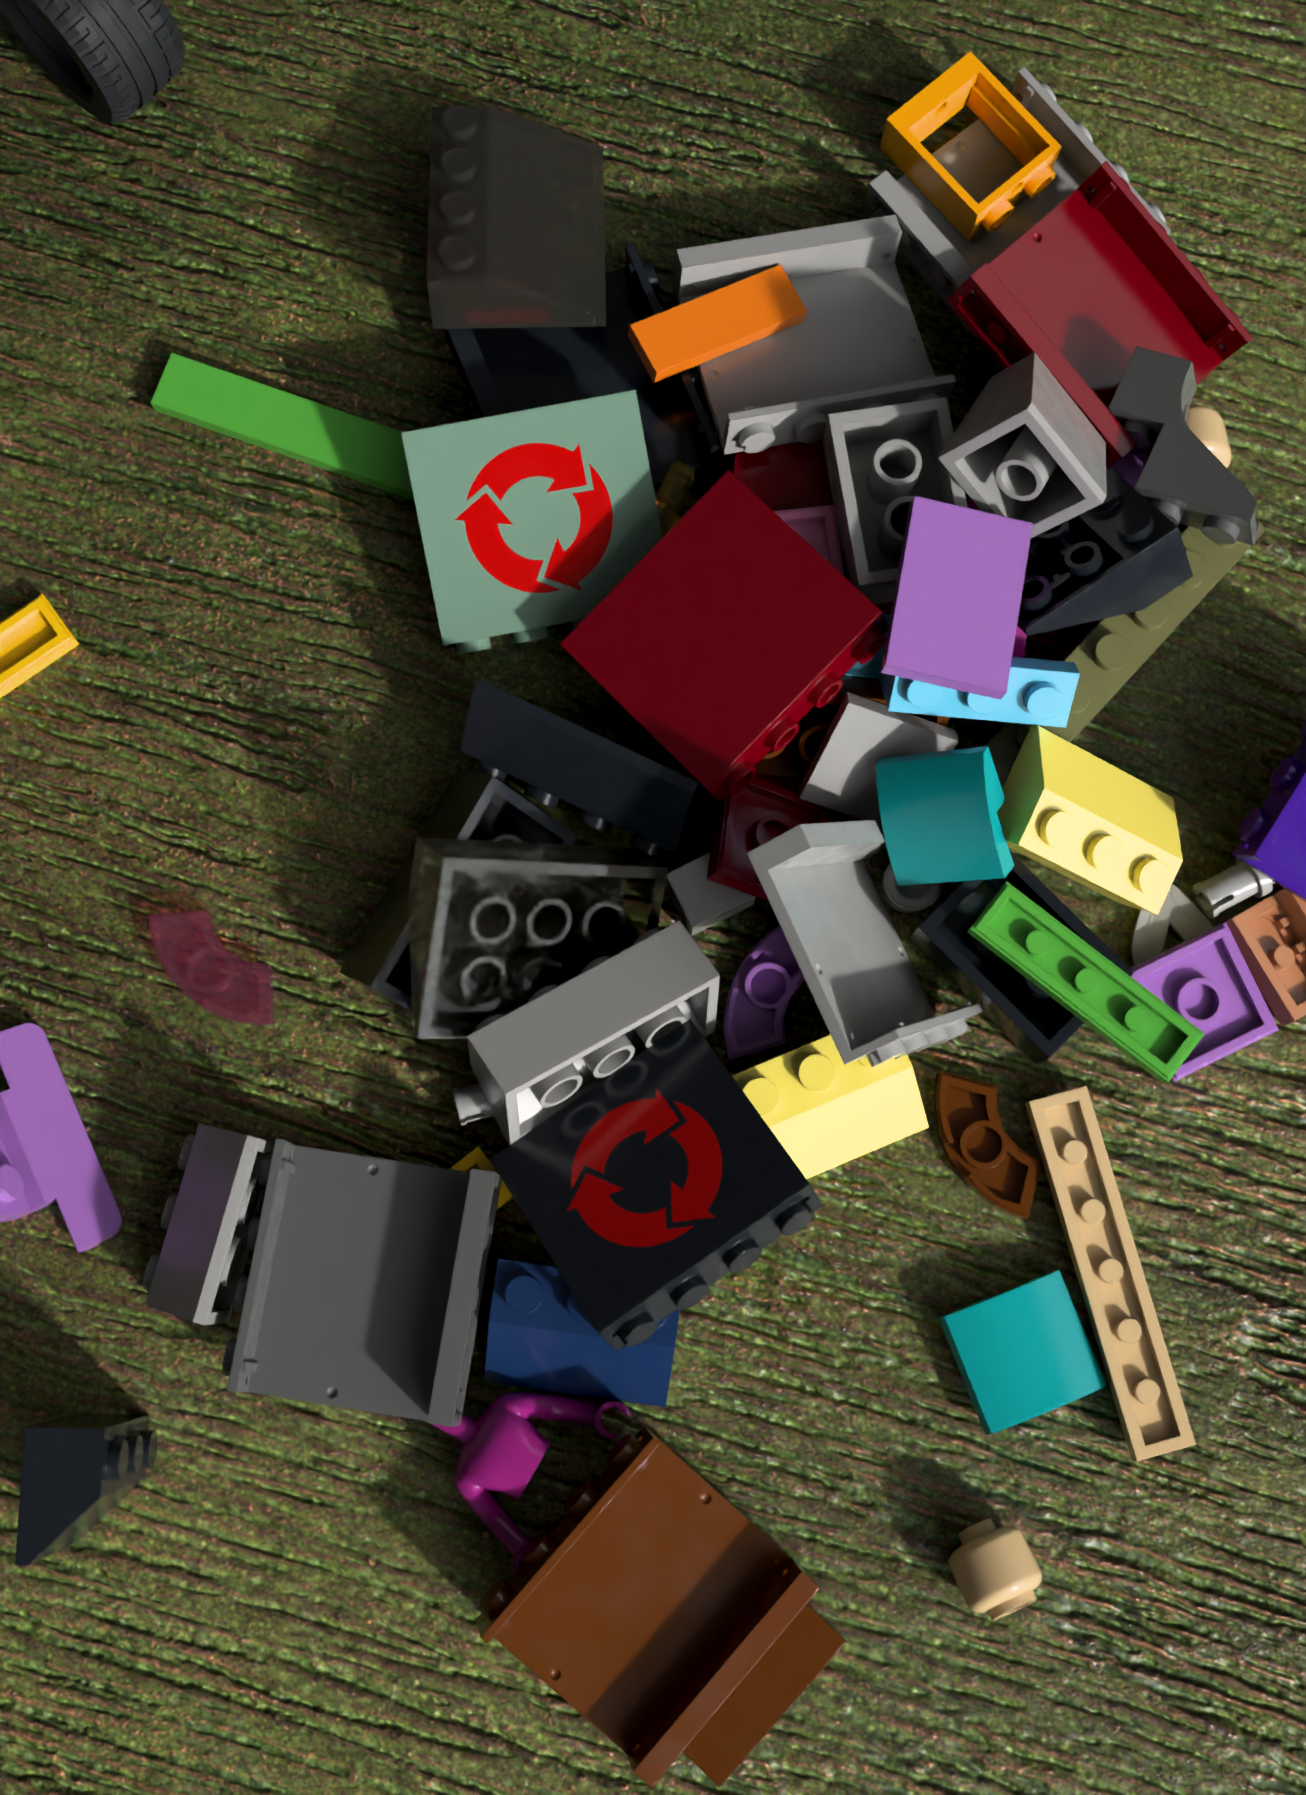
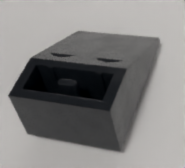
(1102, 563)

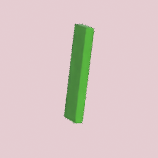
(1086, 983)

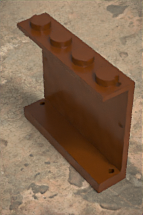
(646, 1602)

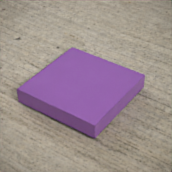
(1212, 990)

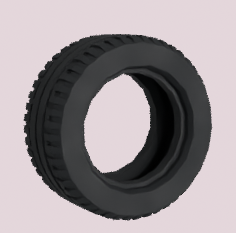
(100, 51)

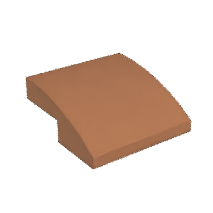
(1275, 951)

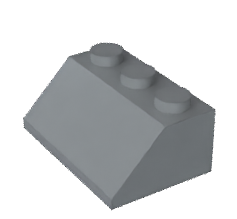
(207, 1226)

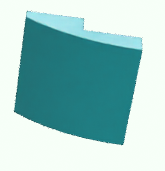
(943, 816)
(1022, 1352)

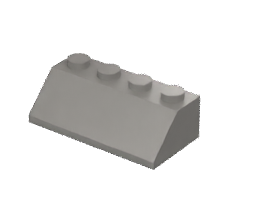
(591, 1026)

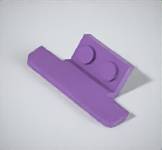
(46, 1145)

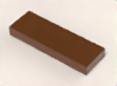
(764, 1695)

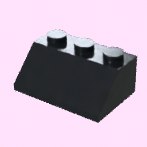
(76, 1475)

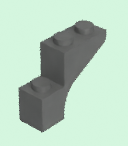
(1181, 472)

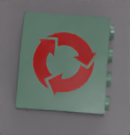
(531, 515)

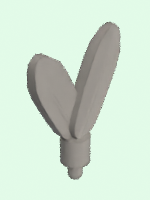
(1151, 929)

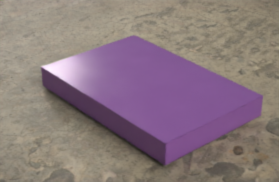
(957, 598)

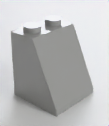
(1028, 450)

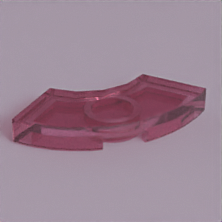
(209, 972)

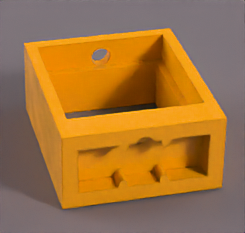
(971, 85)

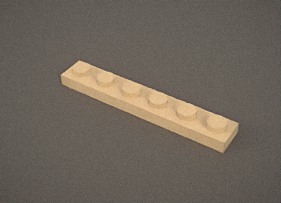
(1110, 1274)

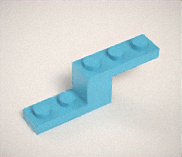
(1036, 693)

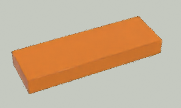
(717, 323)

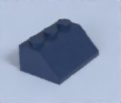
(549, 1344)

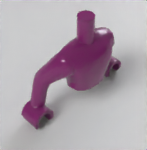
(505, 1451)

